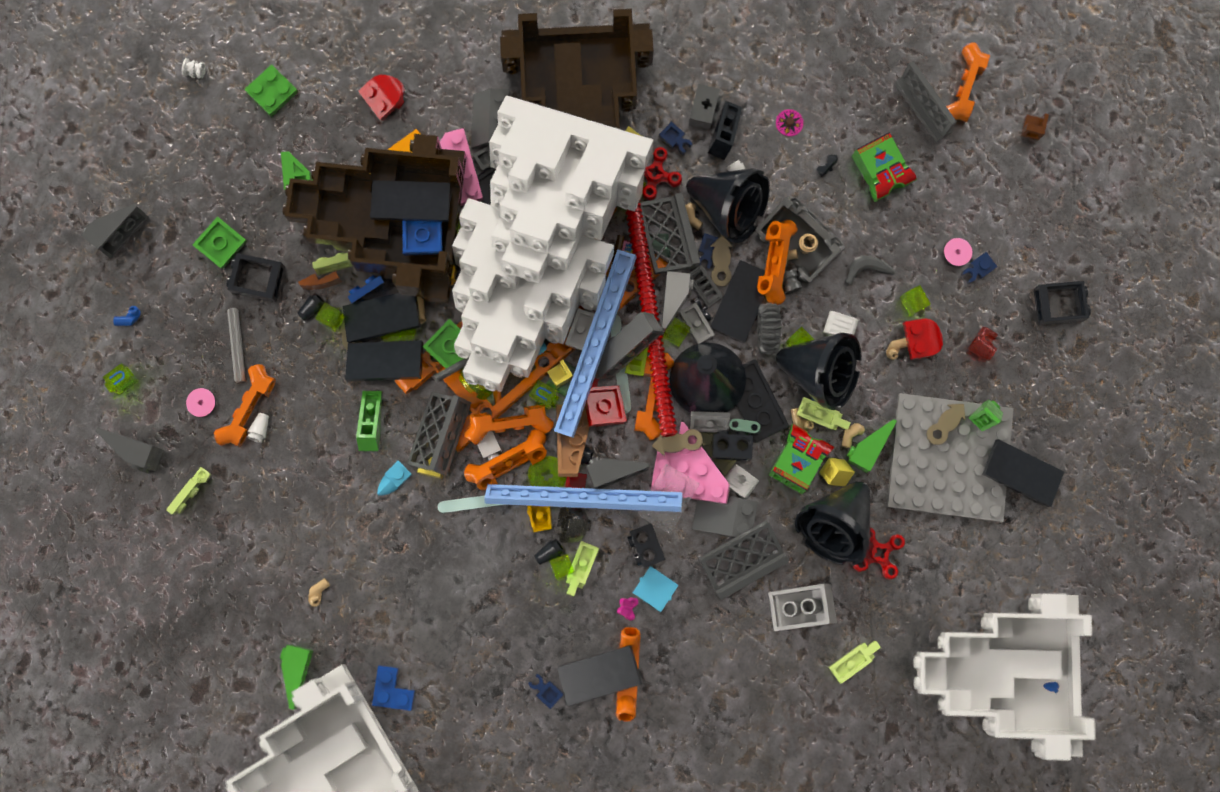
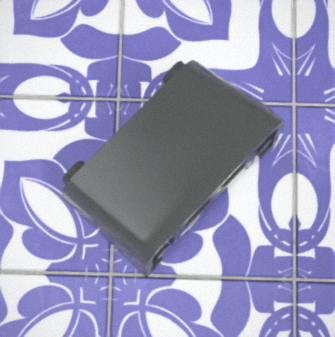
(828, 247)

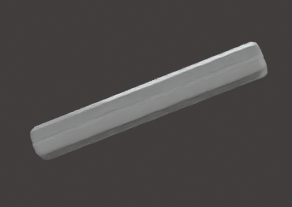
(236, 345)

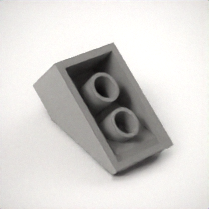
(677, 289)
(802, 607)

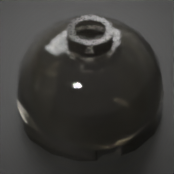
(573, 524)

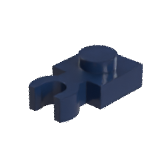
(674, 136)
(706, 242)
(981, 266)
(548, 694)

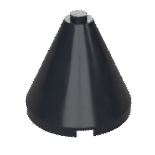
(732, 200)
(824, 367)
(707, 379)
(838, 524)

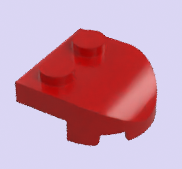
(383, 94)
(923, 338)

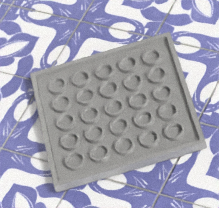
(947, 475)

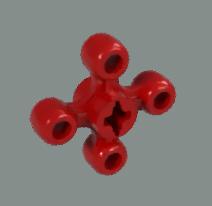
(661, 176)
(883, 561)

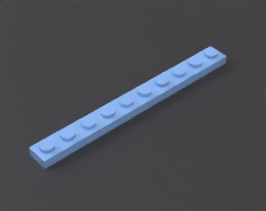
(595, 343)
(583, 498)

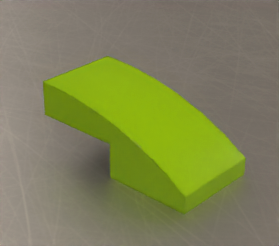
(637, 365)

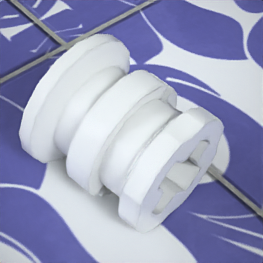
(193, 68)

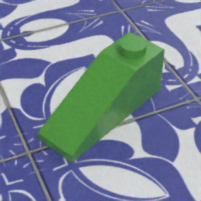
(987, 415)
(369, 421)
(867, 451)
(294, 668)

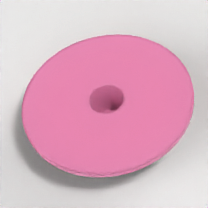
(958, 252)
(200, 402)

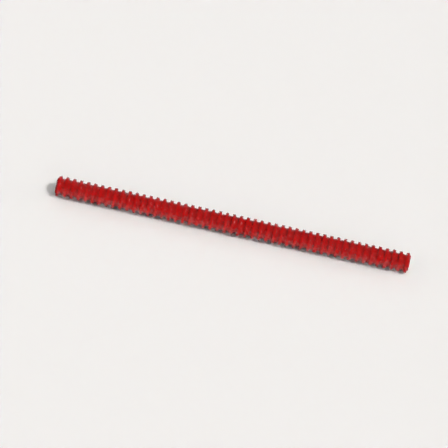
(648, 305)

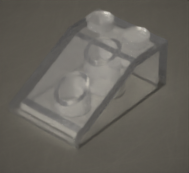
(670, 481)

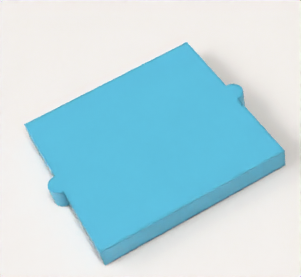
(655, 589)

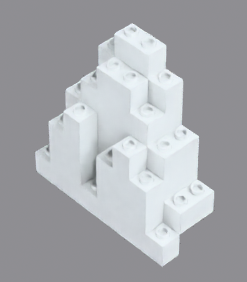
(557, 183)
(507, 315)
(1005, 673)
(327, 745)

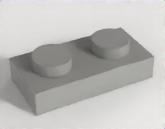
(696, 321)
(579, 329)
(710, 421)

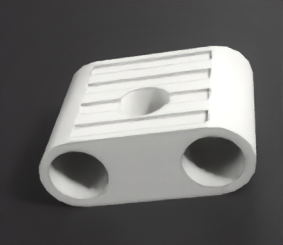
(840, 323)
(741, 481)

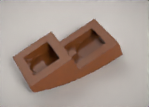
(314, 283)

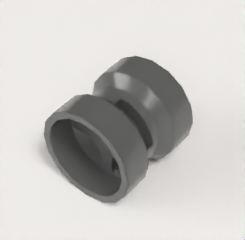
(791, 282)

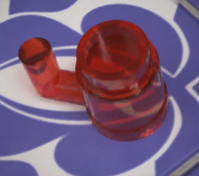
(983, 347)

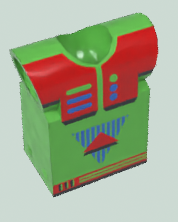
(883, 166)
(799, 459)

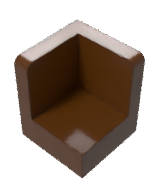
(1034, 126)

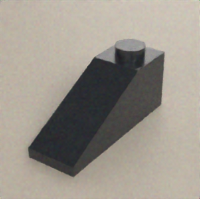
(725, 130)

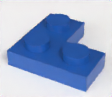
(371, 283)
(386, 692)

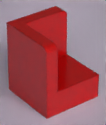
(576, 482)

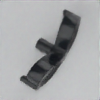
(824, 168)
(707, 316)

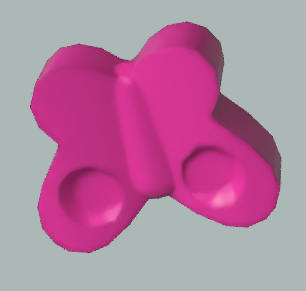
(626, 607)

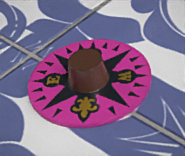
(789, 122)

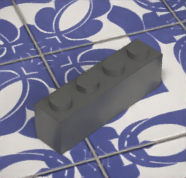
(628, 344)

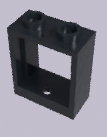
(274, 280)
(1043, 306)

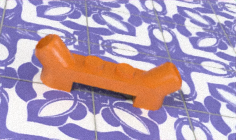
(977, 63)
(771, 283)
(645, 421)
(482, 423)
(235, 432)
(531, 449)
(627, 698)

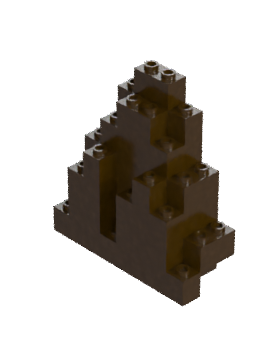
(581, 67)
(339, 209)

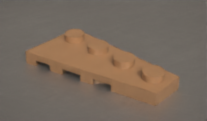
(571, 449)

